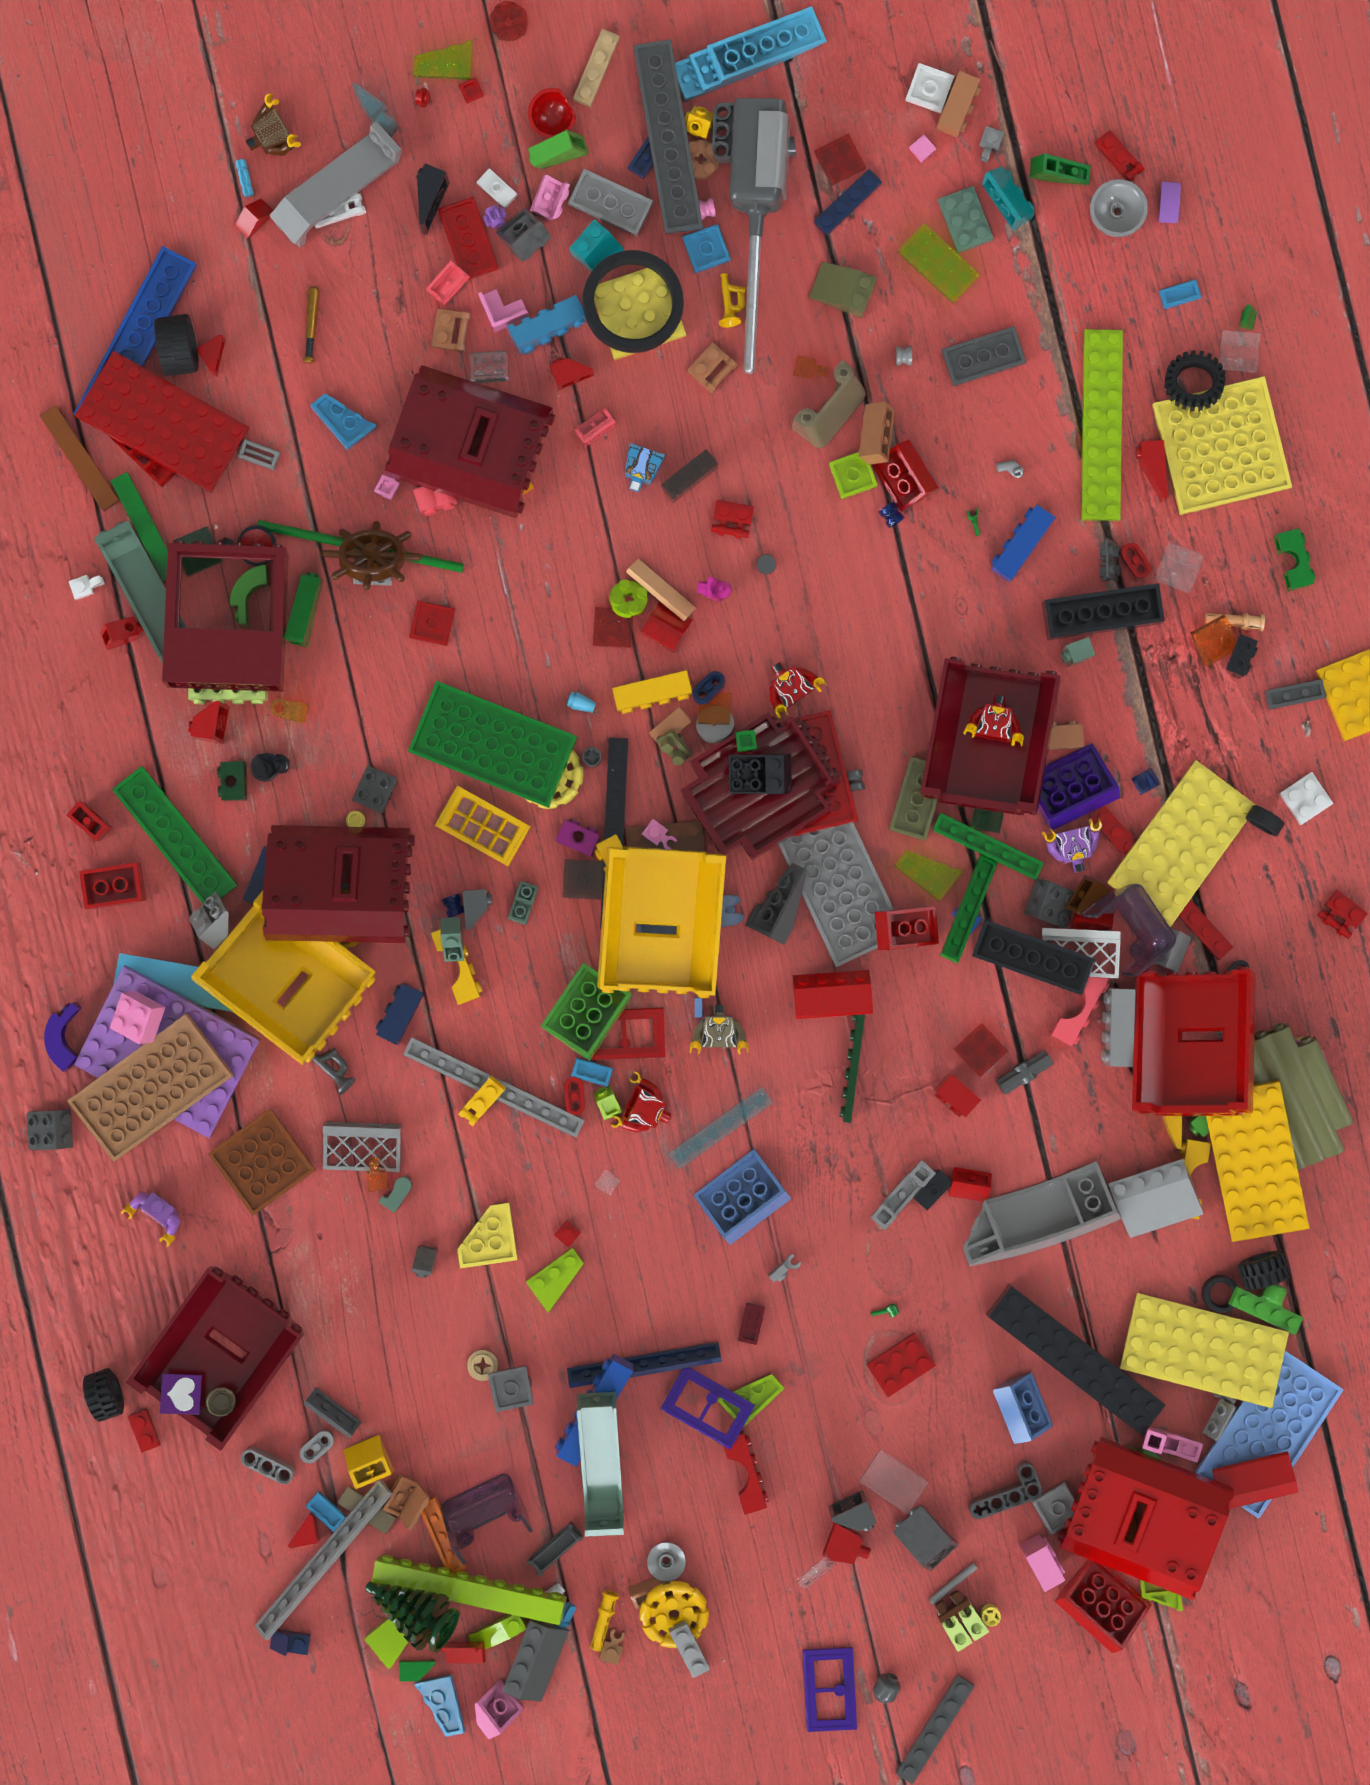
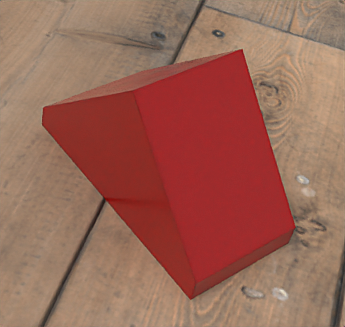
(253, 217)
(212, 353)
(307, 1533)

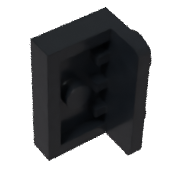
(1240, 658)

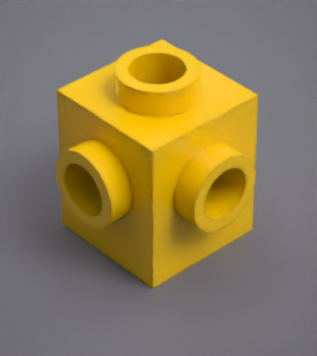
(699, 121)

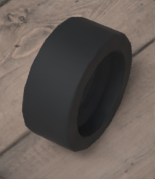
(1265, 820)
(1206, 1292)

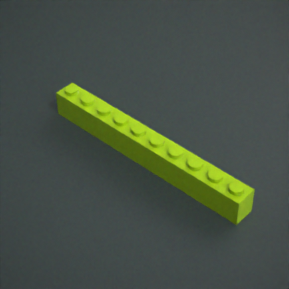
(471, 1590)

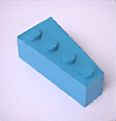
(547, 325)

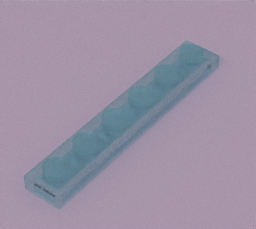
(720, 1128)

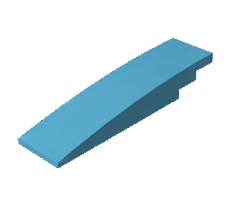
(748, 53)
(171, 975)

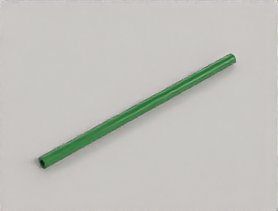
(337, 541)

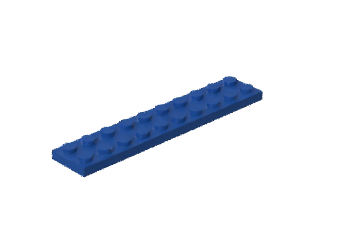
(154, 300)

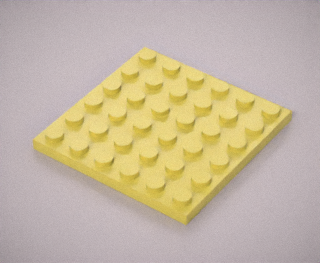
(1223, 450)

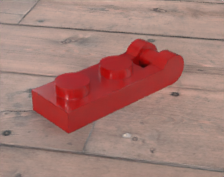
(1119, 156)

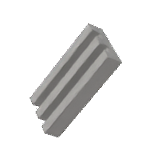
(274, 460)

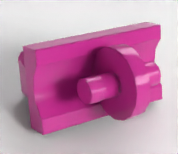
(714, 589)

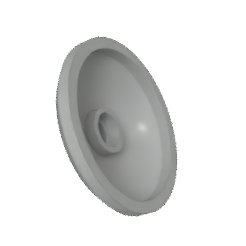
(1124, 197)

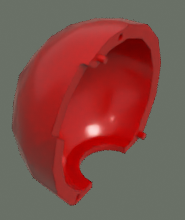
(551, 113)

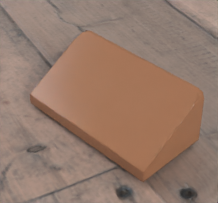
(640, 1590)

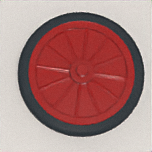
(260, 535)

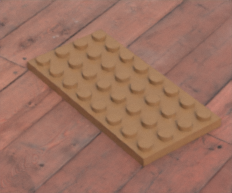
(150, 1087)

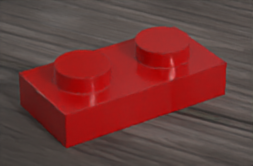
(144, 1430)

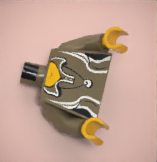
(719, 1032)

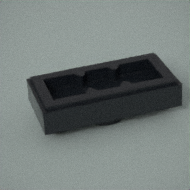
(933, 1190)

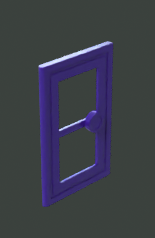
(716, 1390)
(848, 1689)

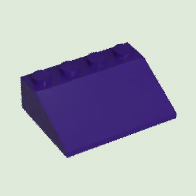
(1076, 787)

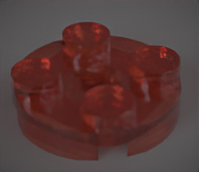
(505, 31)

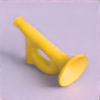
(730, 318)

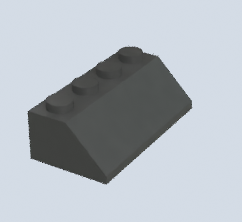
(535, 1660)

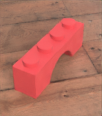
(1068, 1029)

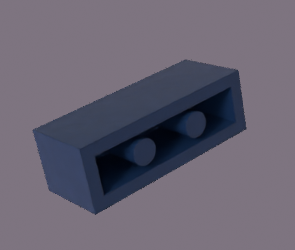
(399, 1013)

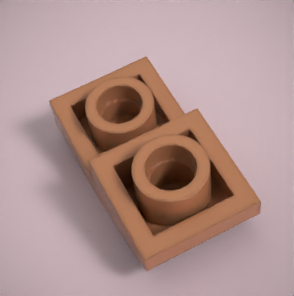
(676, 721)

